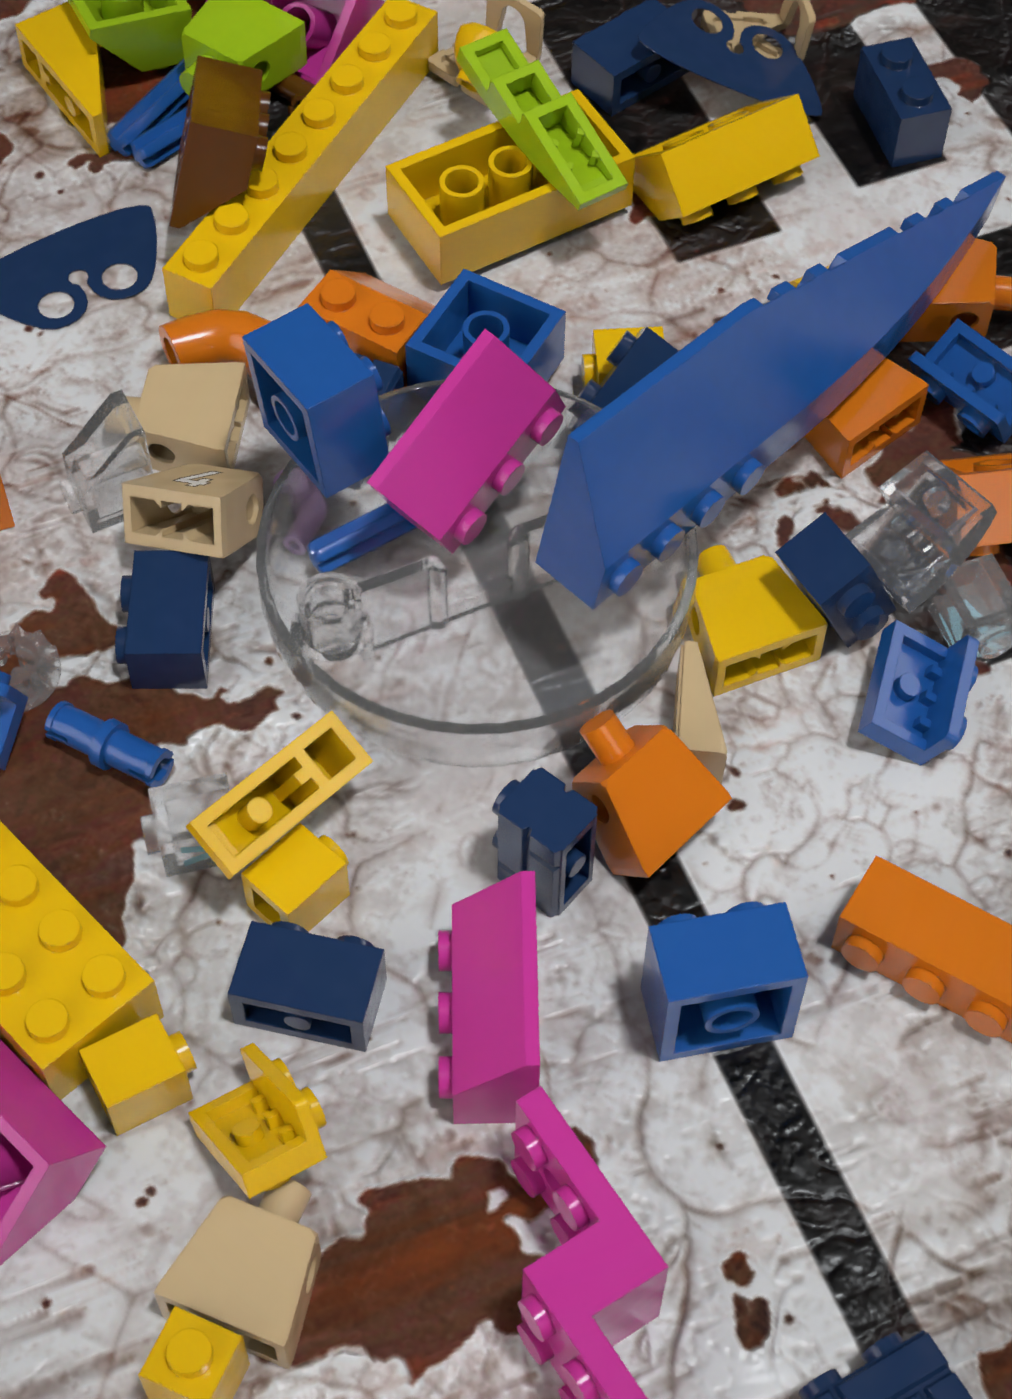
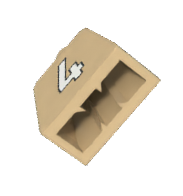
(216, 514)

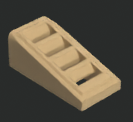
(695, 712)

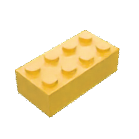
(486, 200)
(59, 973)

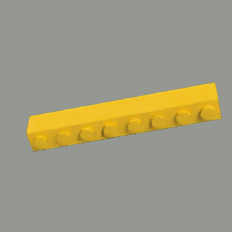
(304, 162)

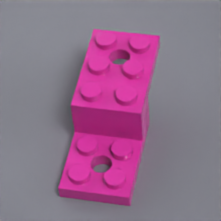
(602, 1276)

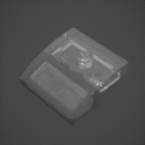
(922, 530)

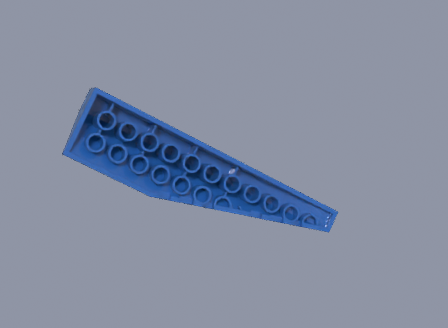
(742, 398)

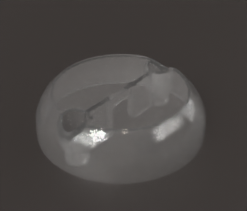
(470, 648)

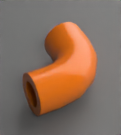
(209, 337)

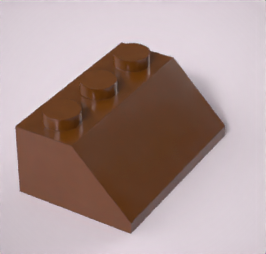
(219, 138)

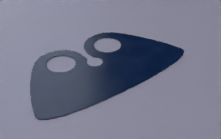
(682, 42)
(89, 246)

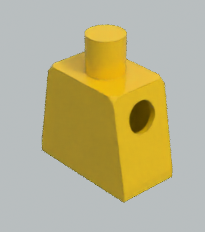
(751, 620)

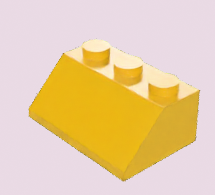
(724, 159)

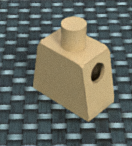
(193, 413)
(250, 1271)

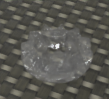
(38, 664)

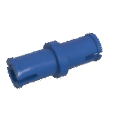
(109, 744)

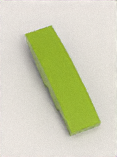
(541, 121)

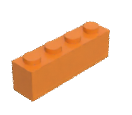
(930, 945)

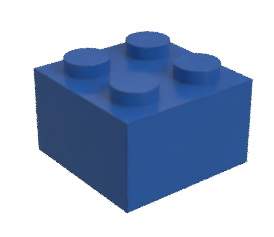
(476, 303)
(318, 398)
(722, 980)

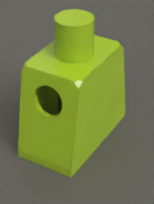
(246, 35)

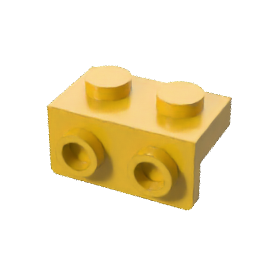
(263, 1127)

